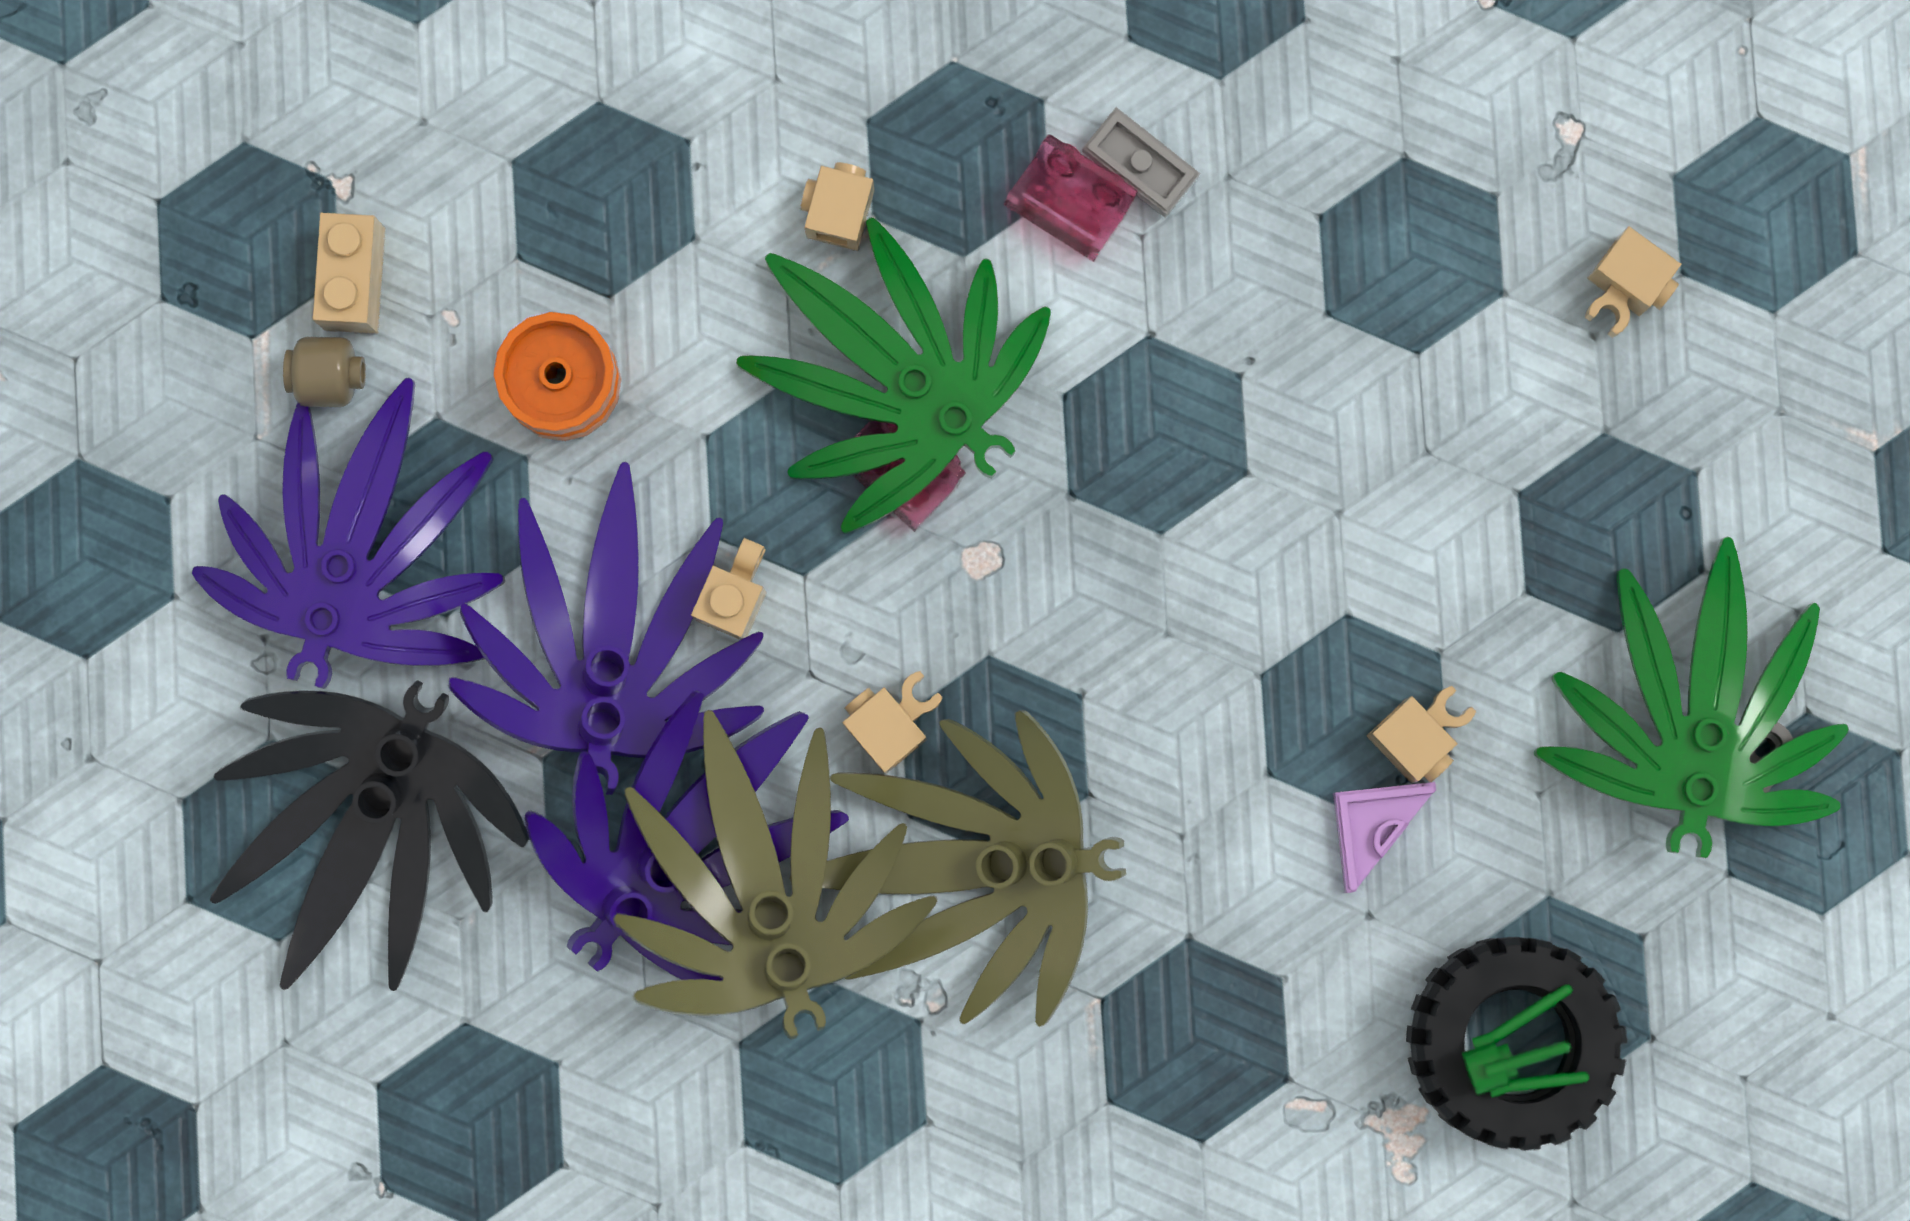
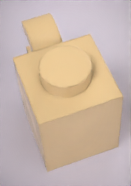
(1633, 278)
(731, 598)
(887, 727)
(1415, 736)

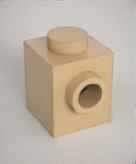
(838, 205)

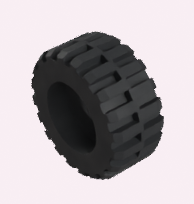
(1588, 1026)

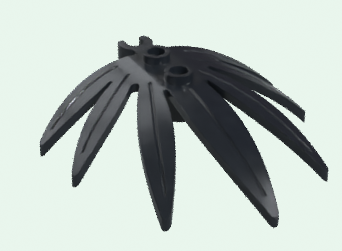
(391, 775)

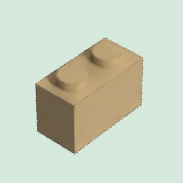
(349, 273)

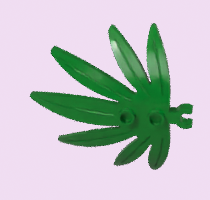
(928, 395)
(1702, 755)

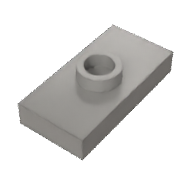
(1141, 161)

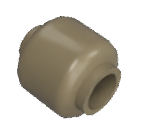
(323, 372)

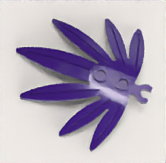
(334, 586)
(602, 697)
(630, 877)

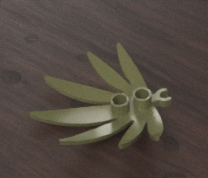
(1026, 862)
(776, 937)

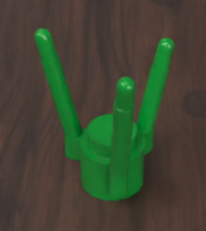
(1494, 1065)

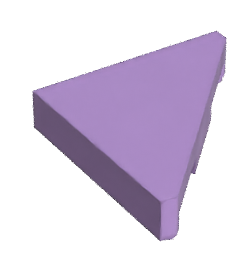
(1371, 823)

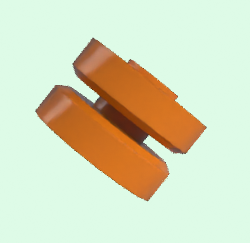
(534, 354)

